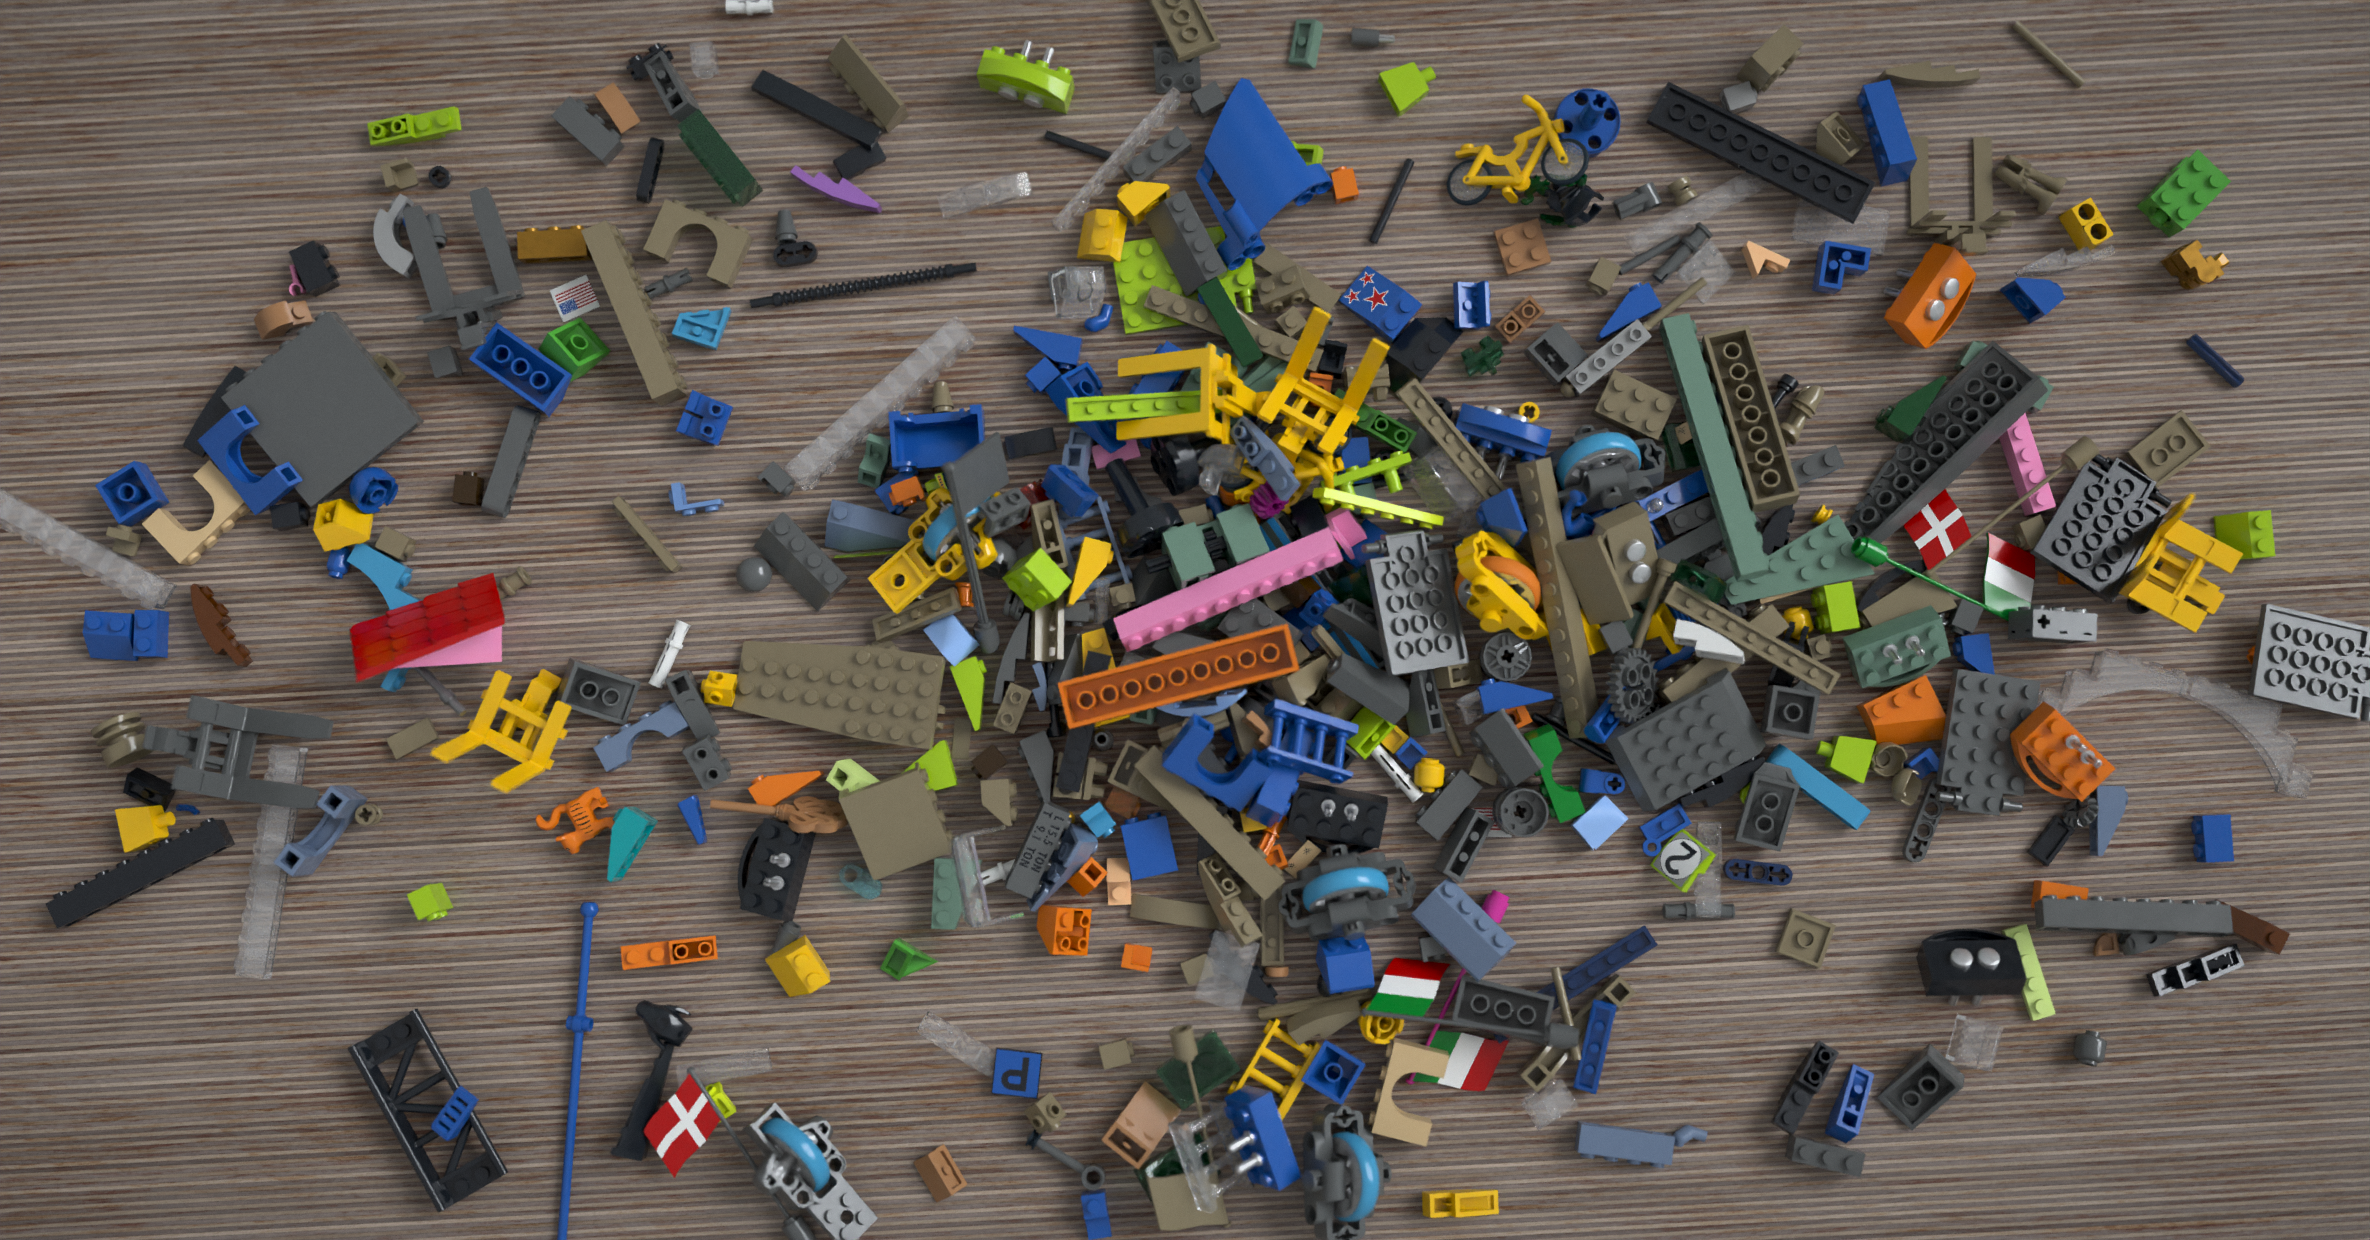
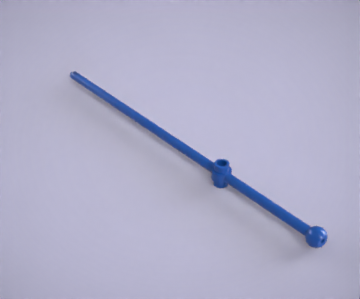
(578, 1024)

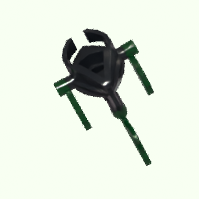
(1566, 199)

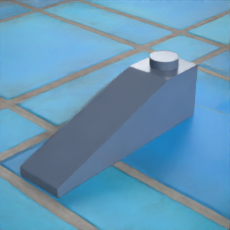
(862, 528)
(1072, 854)

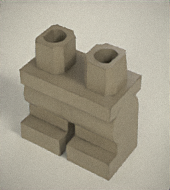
(1087, 789)

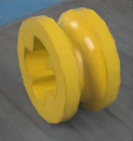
(1535, 414)
(1821, 515)

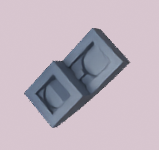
(1041, 692)

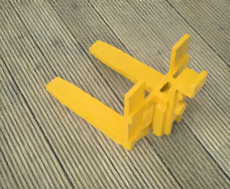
(2178, 577)

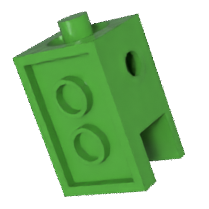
(2183, 193)

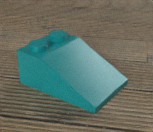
(627, 838)

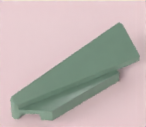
(1261, 379)

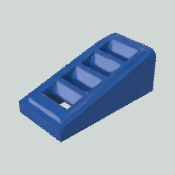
(692, 814)
(445, 1125)

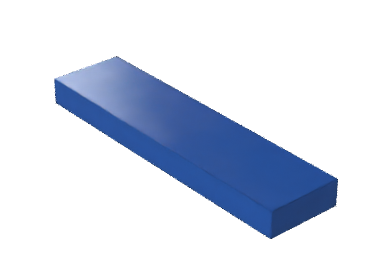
(1595, 1046)

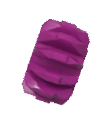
(1266, 502)

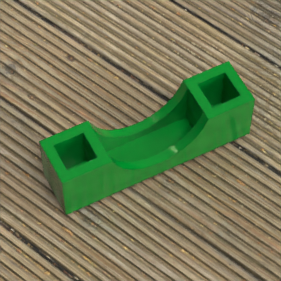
(1563, 800)

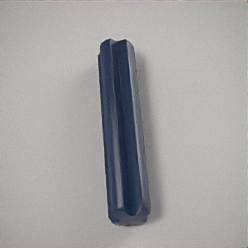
(2211, 357)

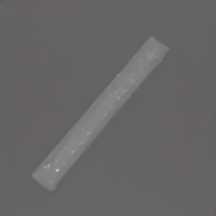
(1111, 166)
(1693, 212)

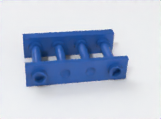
(1322, 725)

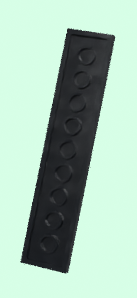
(1761, 152)

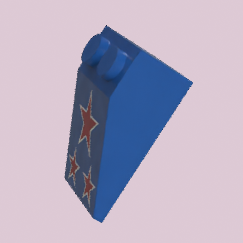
(1380, 304)

